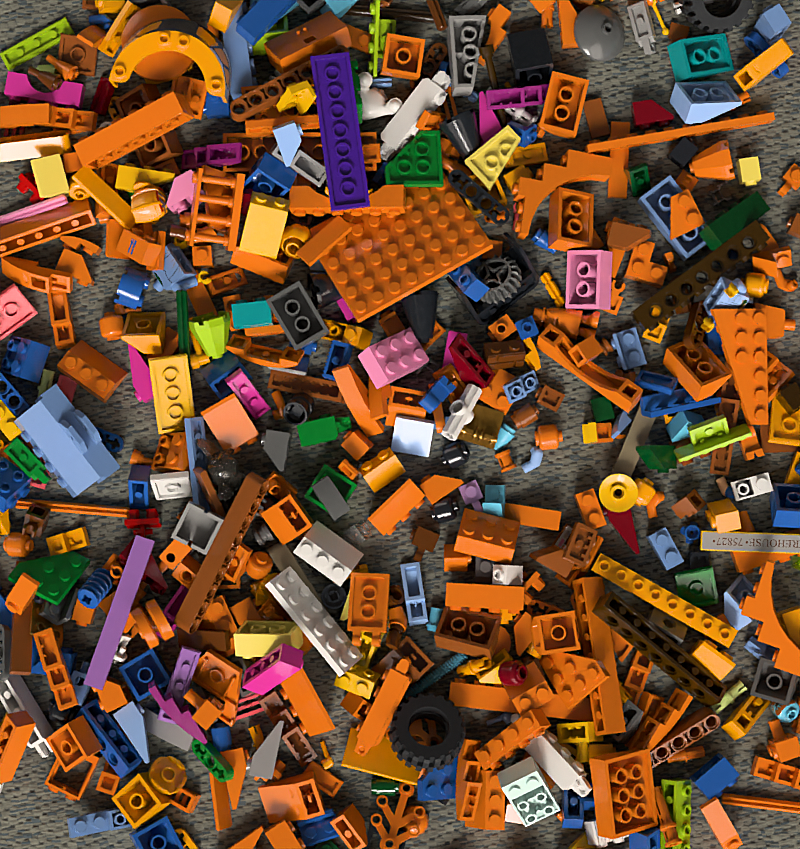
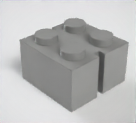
(197, 527)

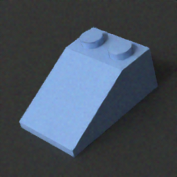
(703, 100)

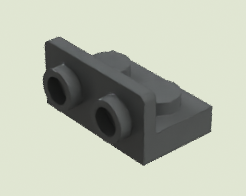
(62, 612)

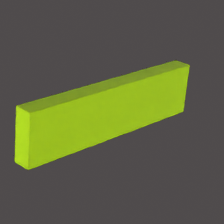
(35, 44)

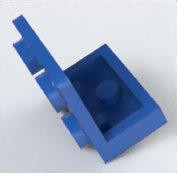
(13, 484)

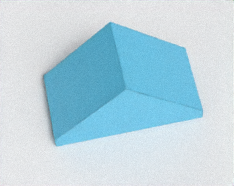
(678, 425)

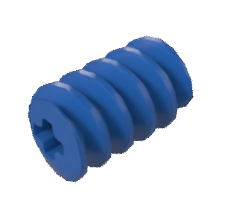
(95, 588)

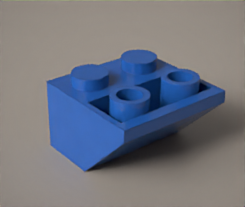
(25, 359)
(219, 370)

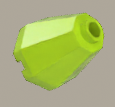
(211, 332)

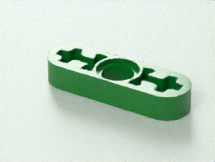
(221, 768)

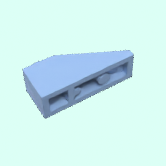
(134, 726)

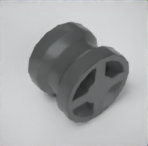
(263, 534)

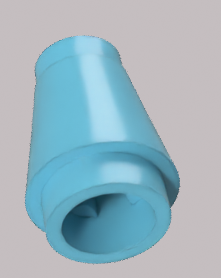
(505, 435)

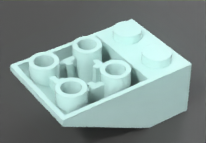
(528, 791)

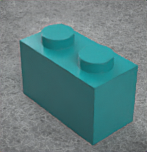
(251, 314)

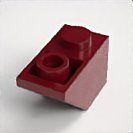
(649, 113)

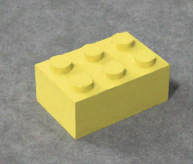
(262, 637)

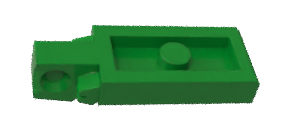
(27, 460)

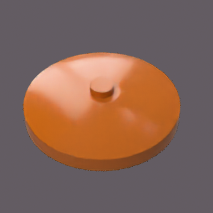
(160, 65)

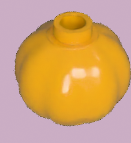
(294, 238)

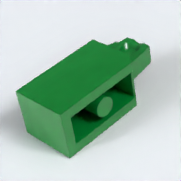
(322, 430)

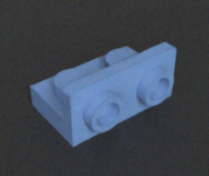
(629, 349)

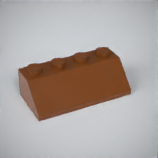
(161, 148)

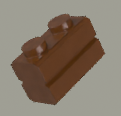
(504, 354)

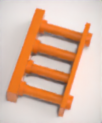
(233, 202)

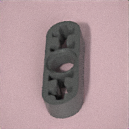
(5, 638)

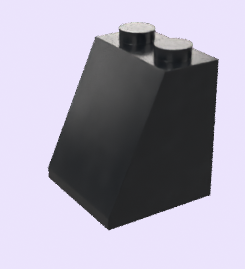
(530, 57)

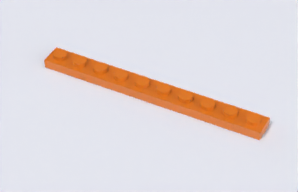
(686, 131)

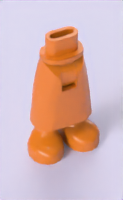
(567, 321)

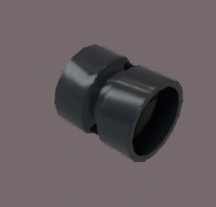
(298, 408)
(334, 596)

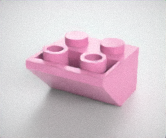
(182, 193)

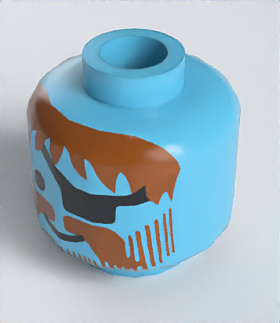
(785, 713)

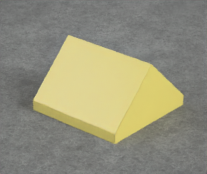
(50, 176)

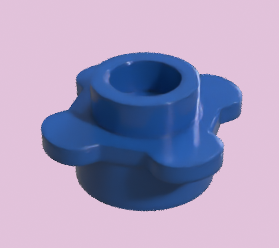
(686, 532)

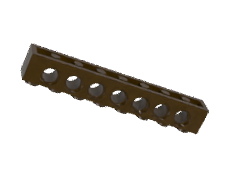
(753, 232)
(659, 649)

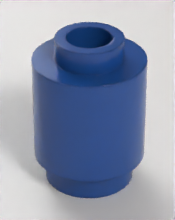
(221, 736)

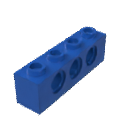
(115, 745)

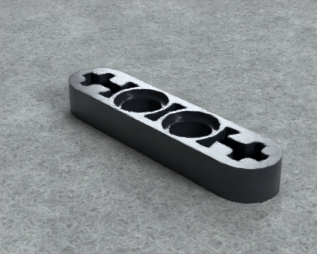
(480, 195)

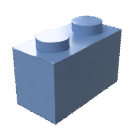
(665, 548)

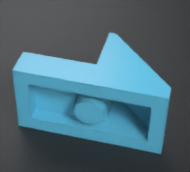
(337, 7)
(494, 500)

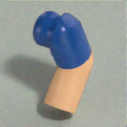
(725, 489)

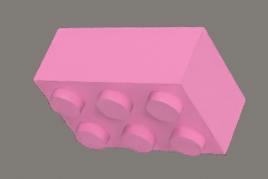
(588, 280)
(393, 358)

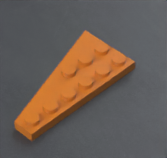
(745, 350)

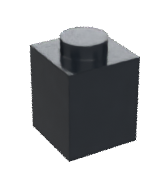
(683, 152)

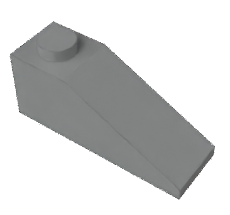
(265, 757)

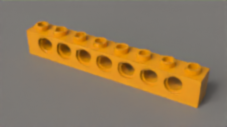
(664, 600)

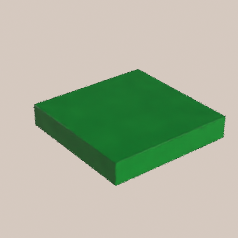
(697, 586)

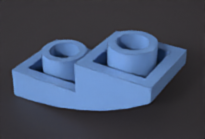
(521, 386)

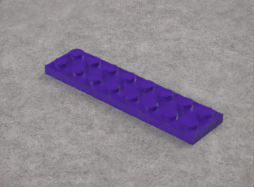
(340, 131)

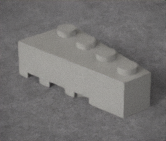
(463, 40)

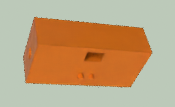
(307, 40)

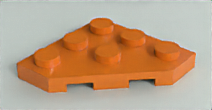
(573, 675)

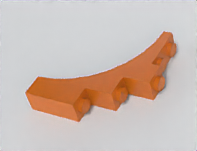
(573, 168)
(772, 631)

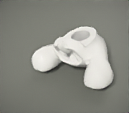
(375, 100)

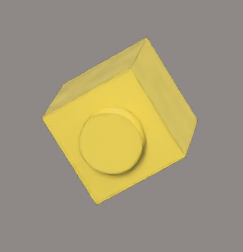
(748, 171)

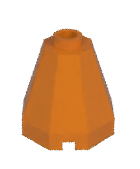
(714, 163)

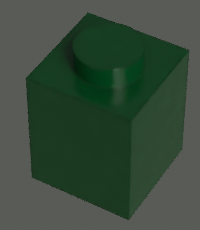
(601, 408)

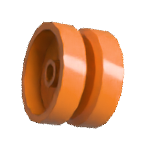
(151, 624)

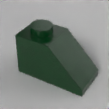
(658, 457)

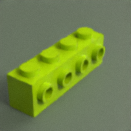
(678, 799)

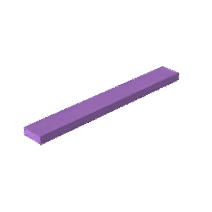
(119, 612)

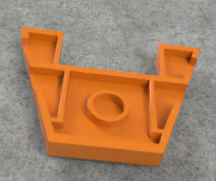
(222, 680)

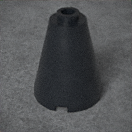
(462, 133)
(322, 289)
(421, 313)

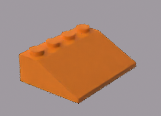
(306, 704)
(623, 792)

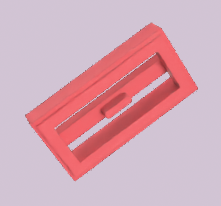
(249, 705)

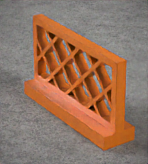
(265, 125)

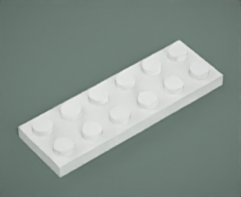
(314, 621)

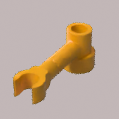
(198, 358)

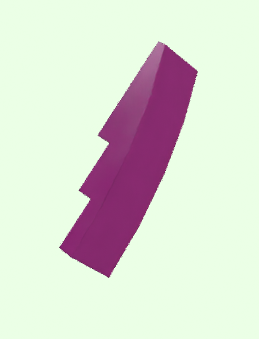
(516, 96)
(212, 156)
(180, 716)

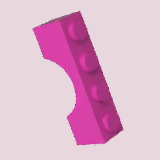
(19, 88)

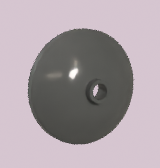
(592, 36)

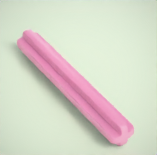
(33, 209)

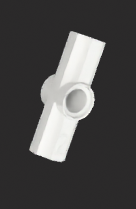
(461, 412)

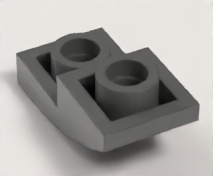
(330, 497)

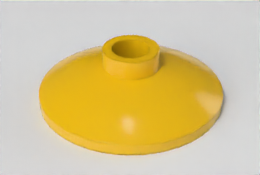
(625, 500)

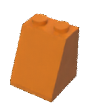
(231, 423)

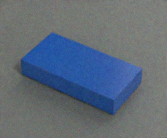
(656, 382)

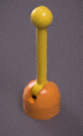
(665, 31)

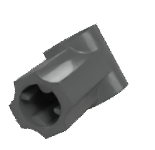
(470, 7)

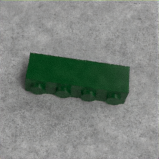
(732, 222)

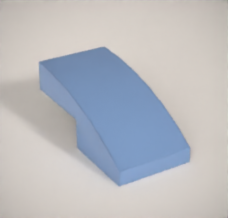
(620, 423)

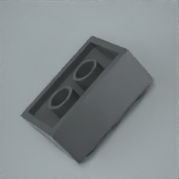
(297, 316)

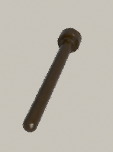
(487, 53)

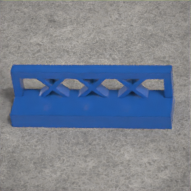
(680, 400)

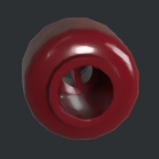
(512, 673)

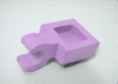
(471, 495)

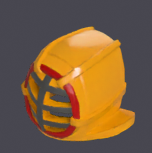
(148, 202)

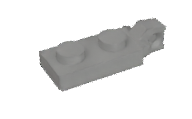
(642, 26)

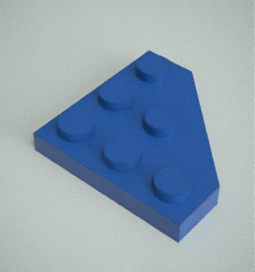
(438, 784)

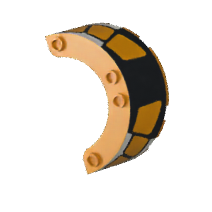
(178, 36)

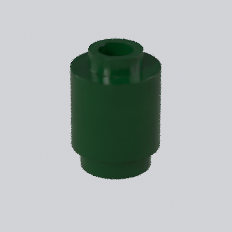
(384, 786)

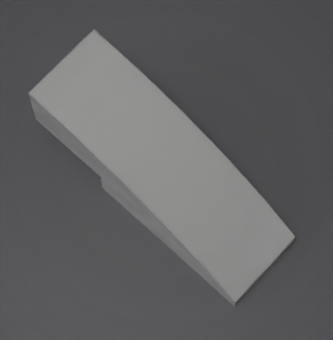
(303, 165)
(167, 731)

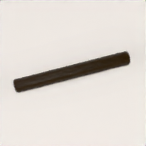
(392, 13)

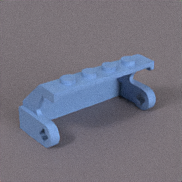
(66, 442)

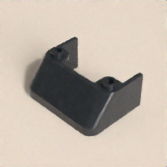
(485, 312)

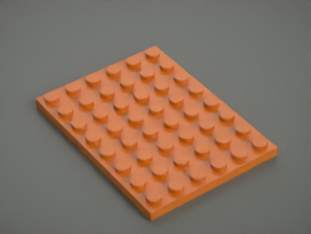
(400, 254)

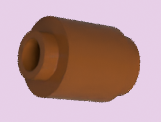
(525, 415)

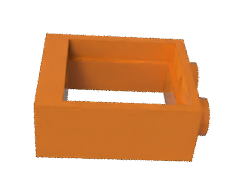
(71, 794)

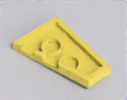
(493, 156)

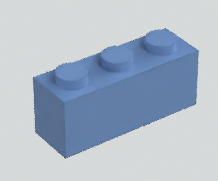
(772, 23)

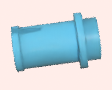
(434, 618)

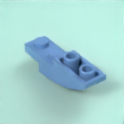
(97, 822)

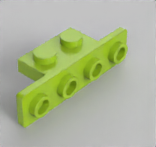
(378, 29)
(710, 436)

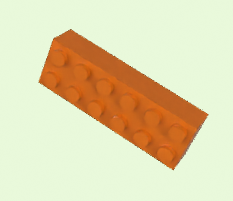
(133, 130)

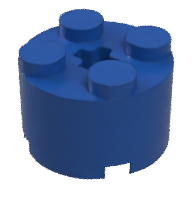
(132, 287)

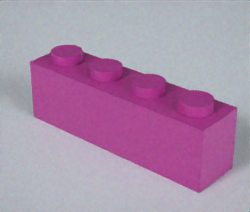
(273, 669)

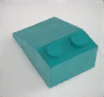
(700, 57)

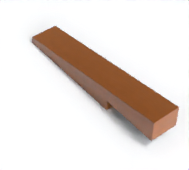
(298, 383)
(729, 407)
(21, 642)

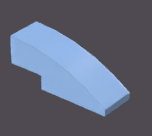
(414, 593)

